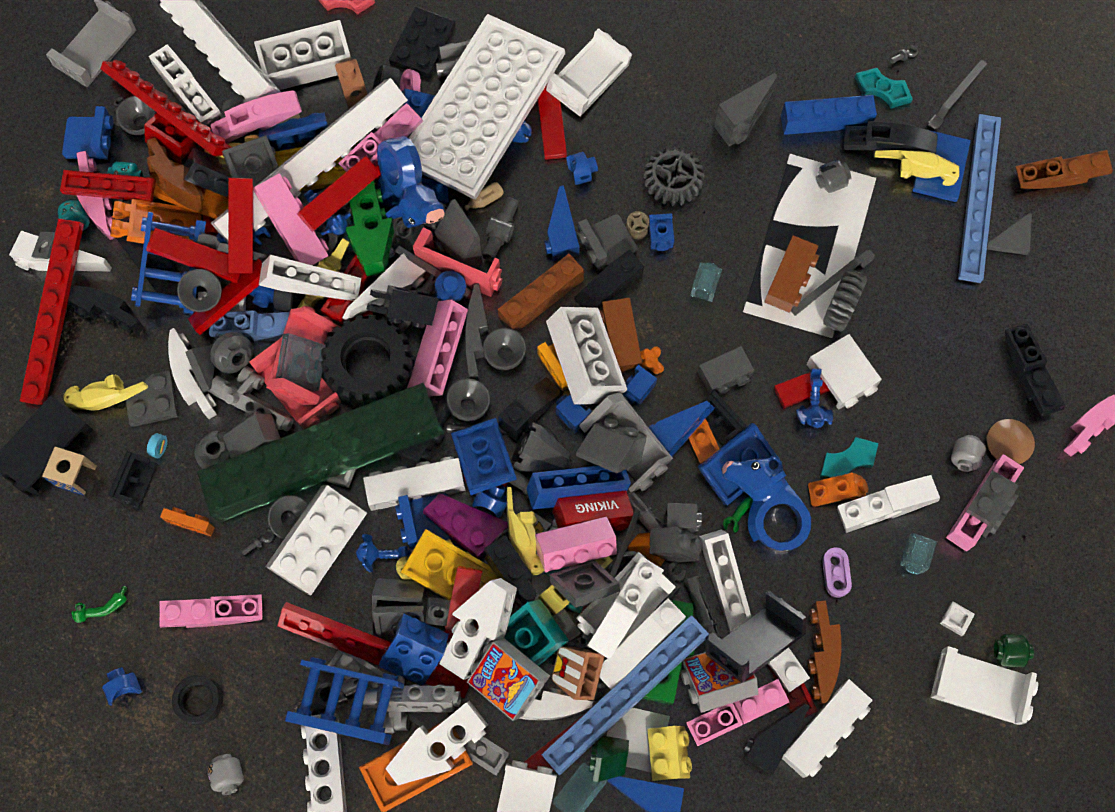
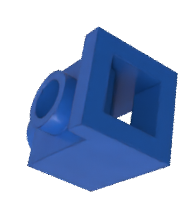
(657, 224)
(639, 386)
(571, 413)

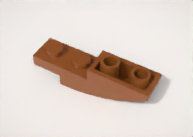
(1063, 172)
(171, 177)
(826, 662)

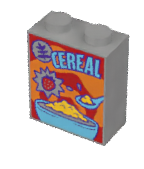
(507, 678)
(713, 685)

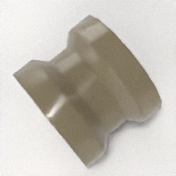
(635, 220)

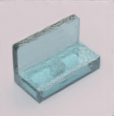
(578, 791)

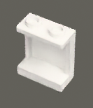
(845, 371)

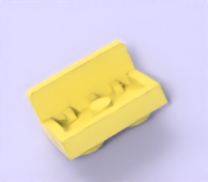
(669, 753)

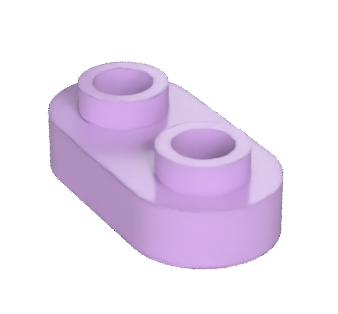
(837, 573)

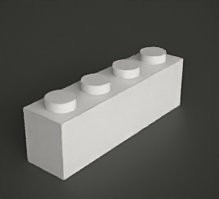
(416, 482)
(826, 729)

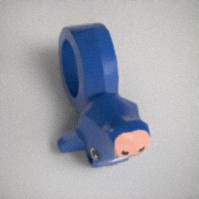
(402, 173)
(767, 487)

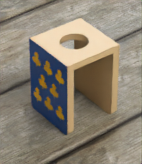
(67, 479)

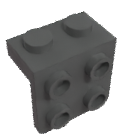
(605, 240)
(993, 501)

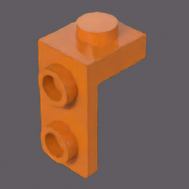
(837, 489)

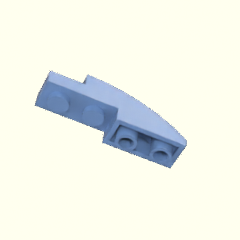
(252, 325)

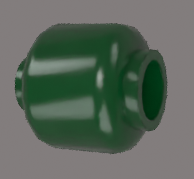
(1013, 650)

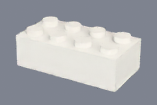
(303, 54)
(585, 354)
(316, 539)

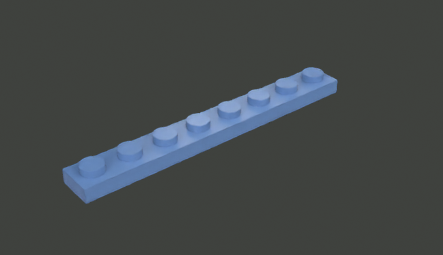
(979, 198)
(625, 695)

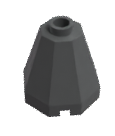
(539, 452)

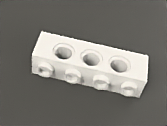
(333, 778)

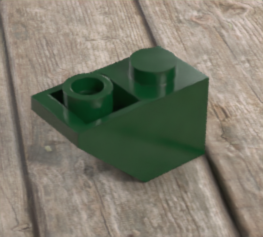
(609, 758)

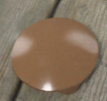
(1011, 439)

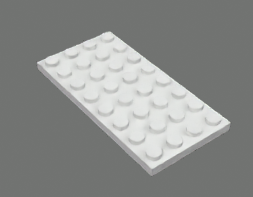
(483, 104)

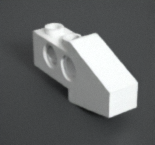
(184, 86)
(888, 503)
(625, 607)
(492, 611)
(417, 757)

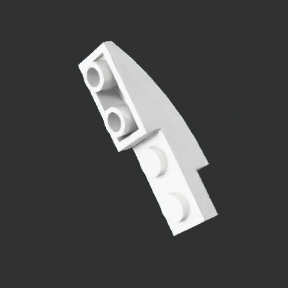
(184, 375)
(555, 706)

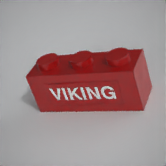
(585, 508)

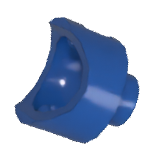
(581, 167)
(450, 286)
(262, 296)
(492, 499)
(120, 684)

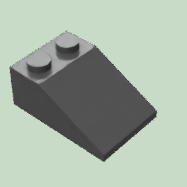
(741, 112)
(458, 237)

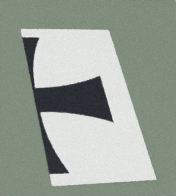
(819, 217)

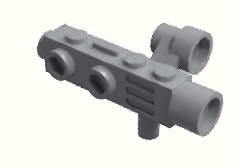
(245, 401)
(412, 699)

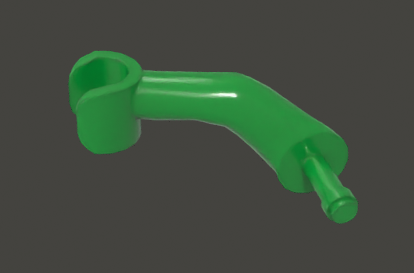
(737, 515)
(114, 603)

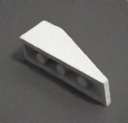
(24, 248)
(400, 274)
(307, 279)
(725, 577)
(641, 643)

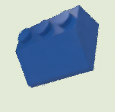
(285, 134)

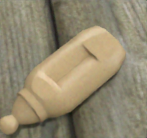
(487, 195)

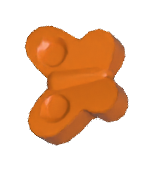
(650, 360)

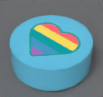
(157, 445)

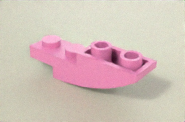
(256, 114)
(399, 125)
(96, 208)
(1092, 423)
(211, 612)
(737, 713)

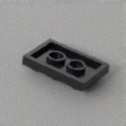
(420, 42)

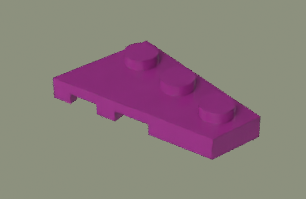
(465, 524)

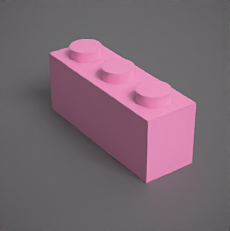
(576, 544)

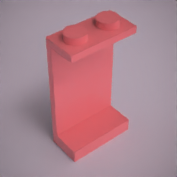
(488, 282)
(309, 325)
(304, 415)

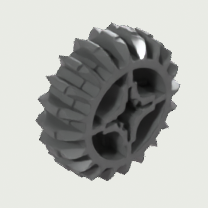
(659, 167)
(845, 300)

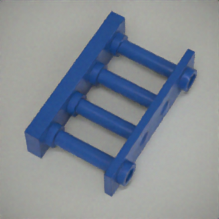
(137, 292)
(352, 725)

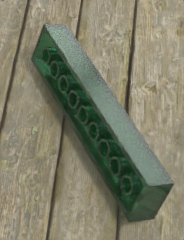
(319, 452)

